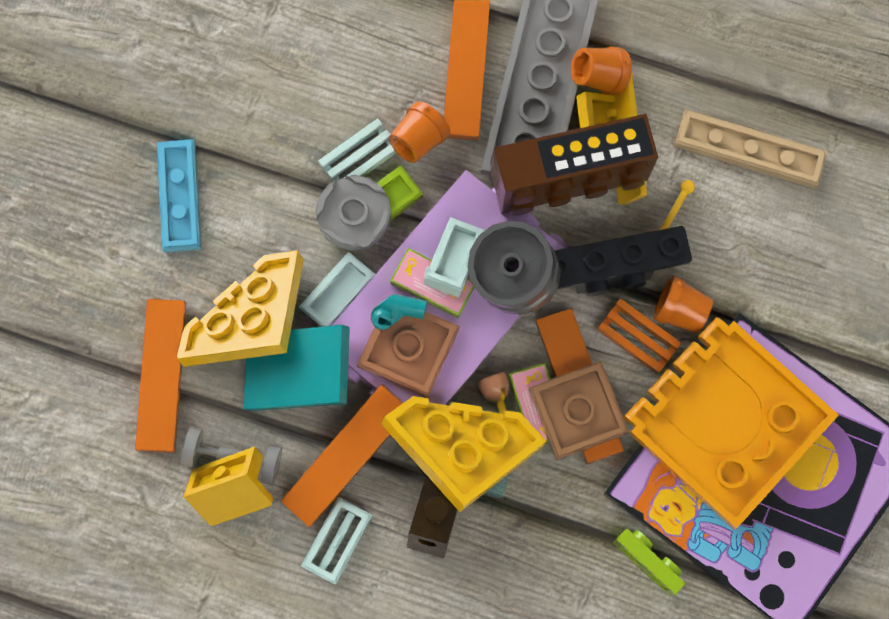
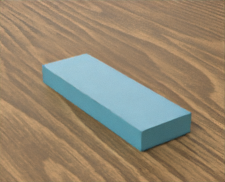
(178, 196)

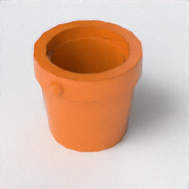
(602, 69)
(419, 132)
(682, 306)

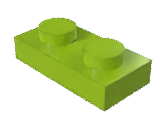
(662, 572)

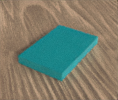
(306, 376)

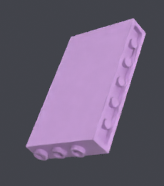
(479, 323)

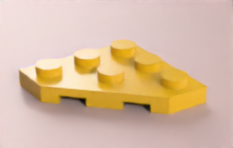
(247, 317)
(462, 445)

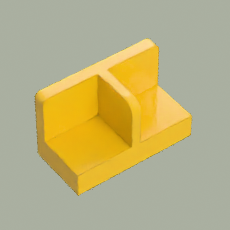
(228, 487)

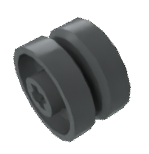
(492, 270)

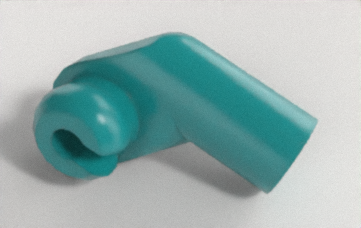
(396, 307)

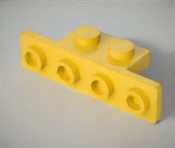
(603, 108)

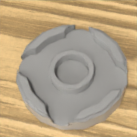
(353, 212)

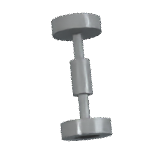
(193, 448)

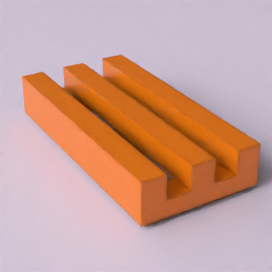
(649, 326)

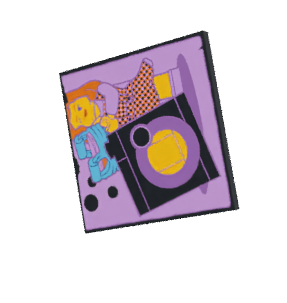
(803, 528)

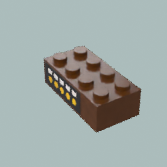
(573, 164)

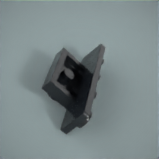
(622, 260)

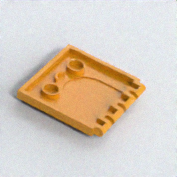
(729, 420)

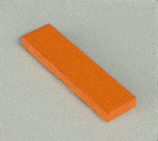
(466, 68)
(566, 354)
(160, 376)
(342, 458)

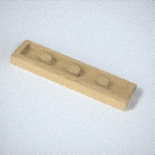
(750, 149)

